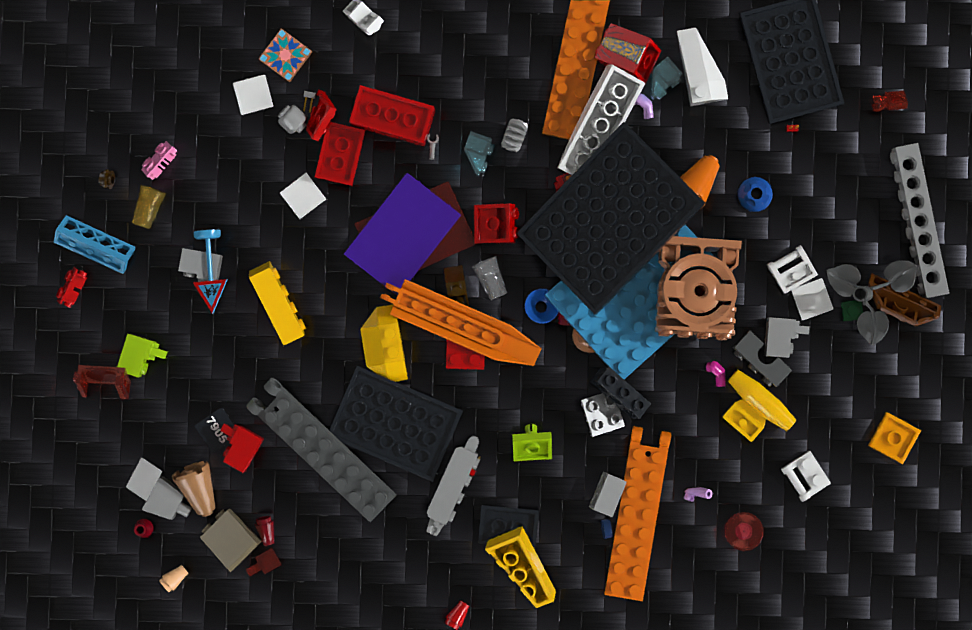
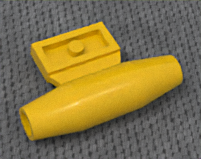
(755, 407)

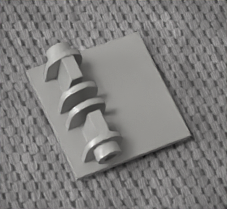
(601, 414)

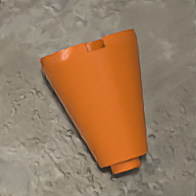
(702, 176)

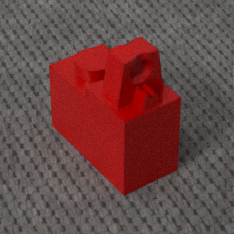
(243, 448)

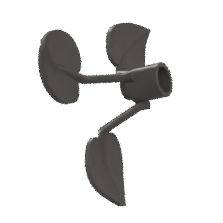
(844, 281)

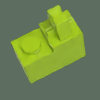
(137, 352)

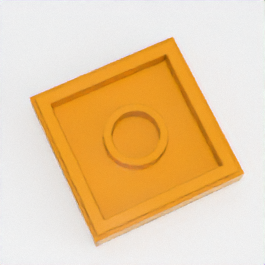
(894, 438)

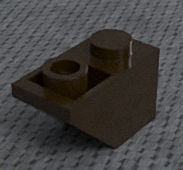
(456, 284)

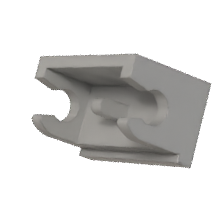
(607, 494)

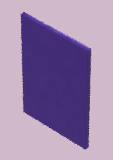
(402, 233)

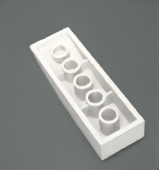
(602, 115)

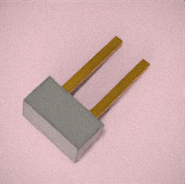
(312, 95)

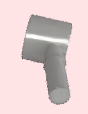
(432, 146)

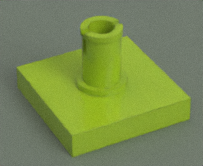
(532, 445)

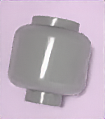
(292, 119)

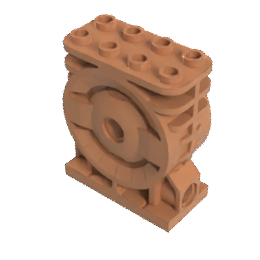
(670, 316)

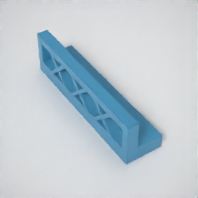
(91, 246)

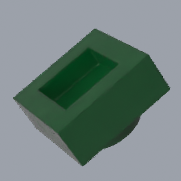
(851, 310)

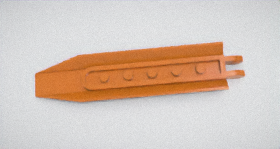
(461, 324)

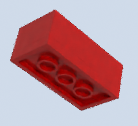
(392, 115)

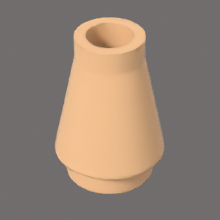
(173, 578)

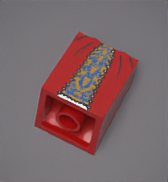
(628, 52)

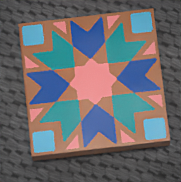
(285, 55)

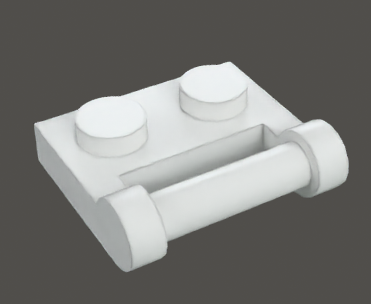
(796, 275)
(810, 471)

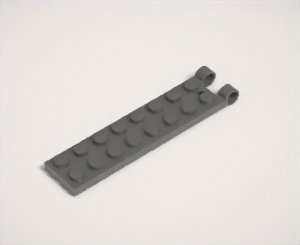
(323, 451)

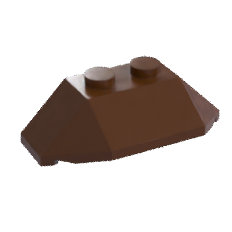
(905, 306)

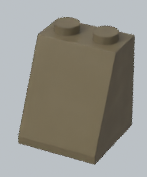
(230, 539)

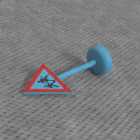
(210, 289)

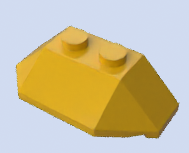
(384, 344)

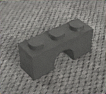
(748, 348)

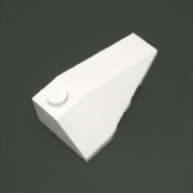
(701, 73)

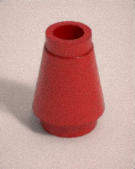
(457, 615)

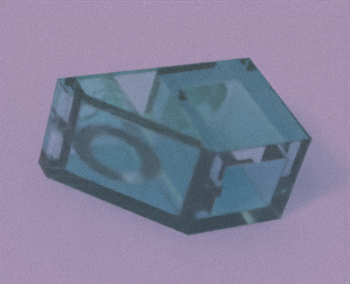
(662, 77)
(476, 150)

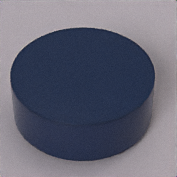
(606, 528)

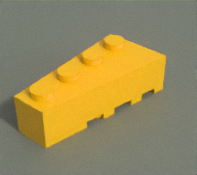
(276, 303)
(521, 562)

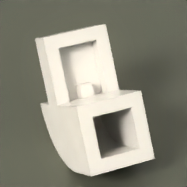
(363, 17)

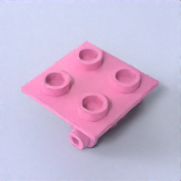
(150, 165)

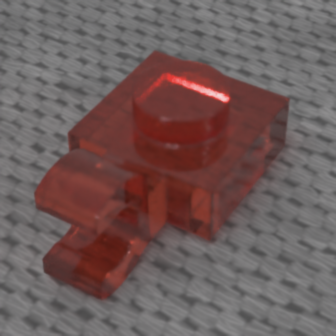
(892, 100)
(266, 562)

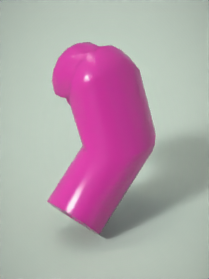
(718, 371)

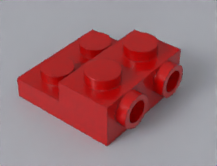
(495, 223)

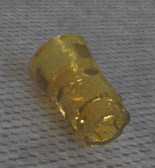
(147, 206)

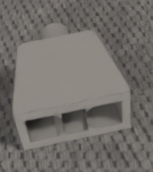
(166, 500)

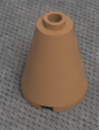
(197, 487)

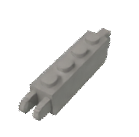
(451, 485)

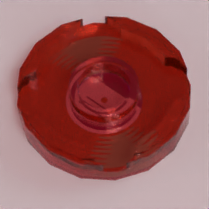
(744, 531)

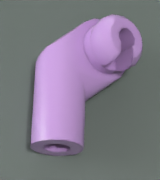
(646, 104)
(690, 493)

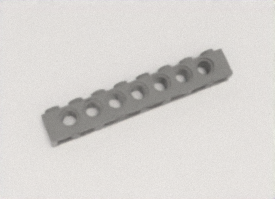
(924, 211)

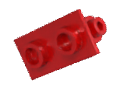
(73, 280)

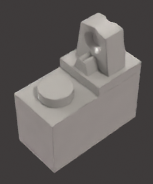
(195, 262)
(779, 336)

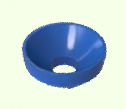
(748, 201)
(531, 300)

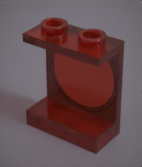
(103, 375)

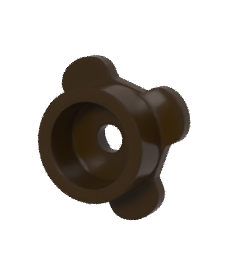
(107, 179)

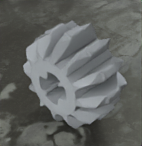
(514, 135)

